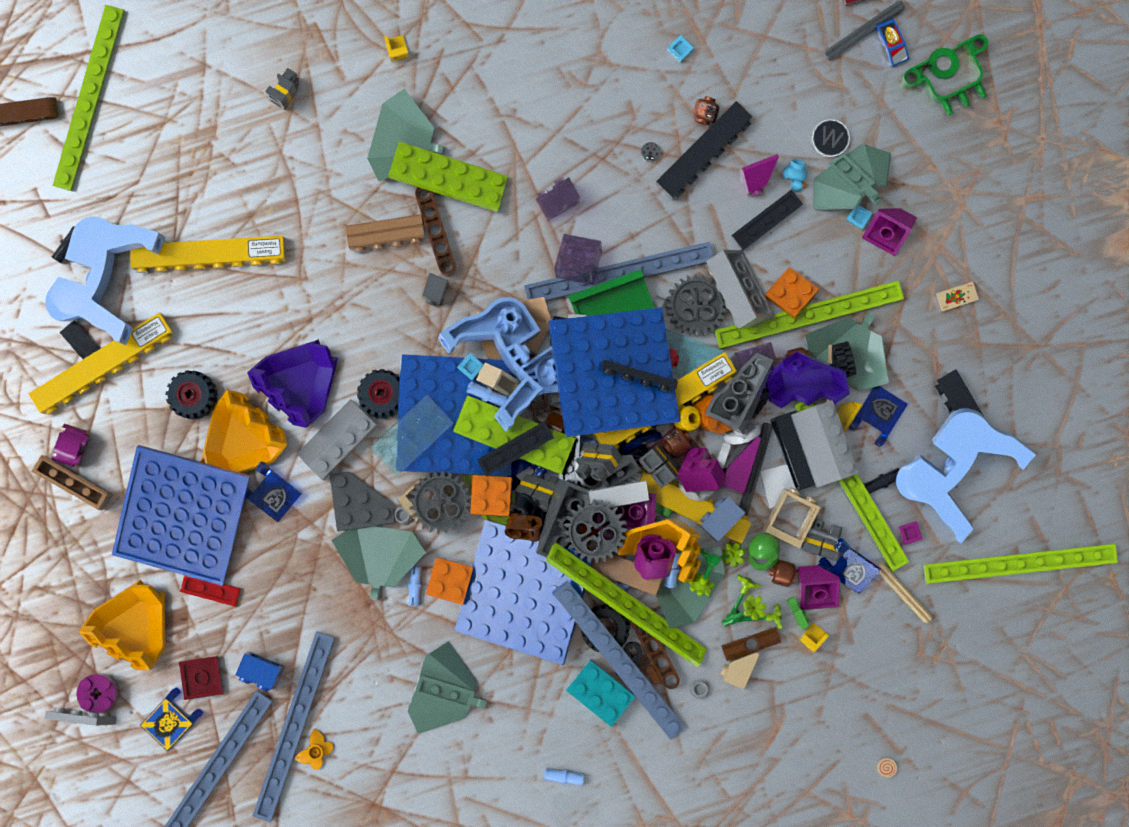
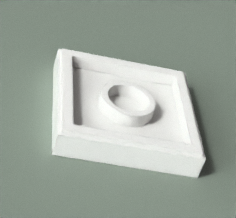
(774, 481)

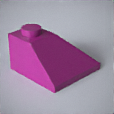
(756, 175)
(889, 229)
(817, 588)

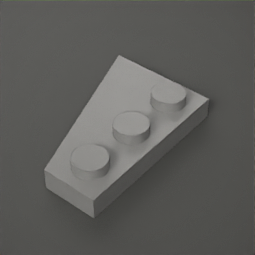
(77, 716)

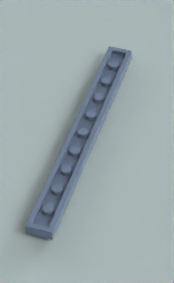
(649, 266)
(618, 659)
(293, 727)
(220, 761)

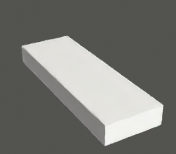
(621, 494)

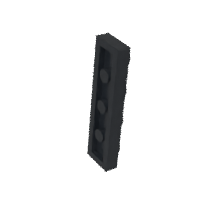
(766, 220)
(629, 374)
(515, 448)

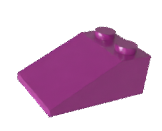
(739, 469)
(635, 514)

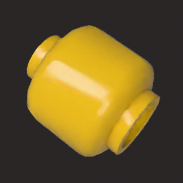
(689, 418)

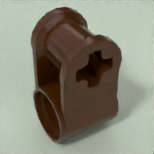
(523, 526)

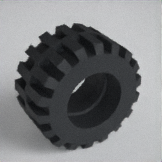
(620, 620)

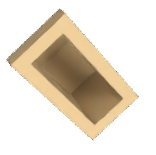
(497, 380)
(739, 670)

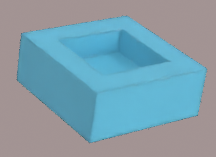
(680, 48)
(859, 217)
(470, 366)

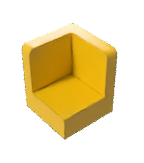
(396, 48)
(813, 637)

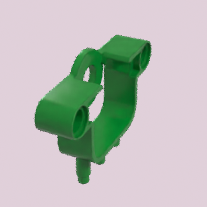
(972, 52)

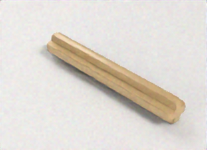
(904, 593)

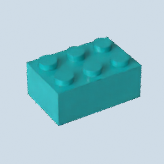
(600, 693)

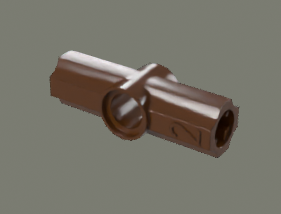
(763, 640)

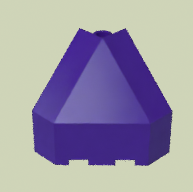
(806, 380)
(296, 381)

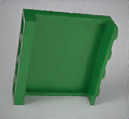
(613, 296)

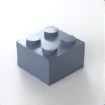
(721, 519)

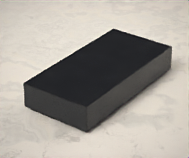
(79, 340)

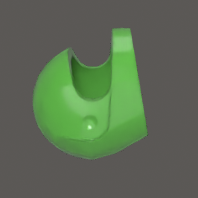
(764, 547)

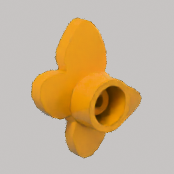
(315, 750)

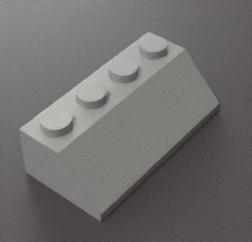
(739, 288)
(337, 440)
(824, 444)

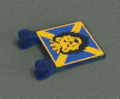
(168, 722)

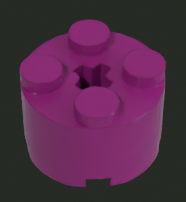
(69, 445)
(654, 557)
(103, 683)

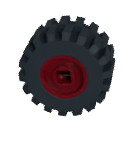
(379, 393)
(191, 394)

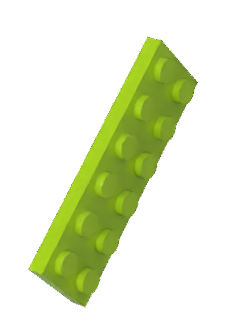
(447, 176)
(479, 424)

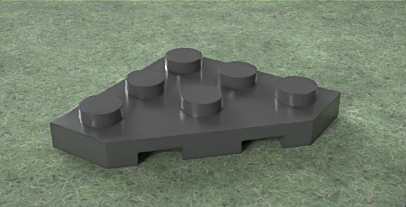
(358, 504)

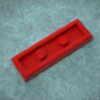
(223, 594)

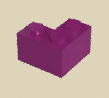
(700, 471)

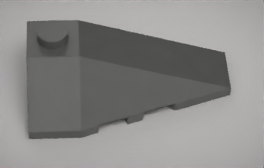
(739, 398)
(564, 499)

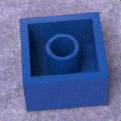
(259, 671)

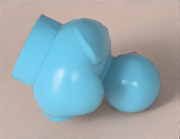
(797, 172)

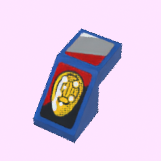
(893, 42)

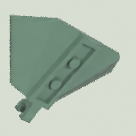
(403, 122)
(852, 178)
(864, 344)
(379, 555)
(680, 603)
(442, 690)

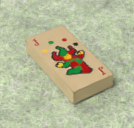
(957, 296)

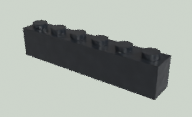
(704, 150)

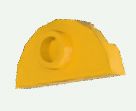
(847, 413)

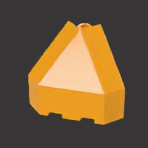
(241, 435)
(679, 533)
(130, 626)

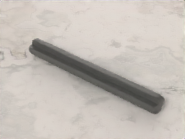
(864, 30)
(756, 468)

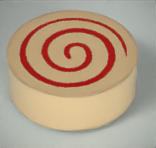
(886, 767)

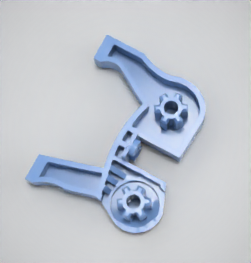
(94, 246)
(510, 328)
(961, 438)

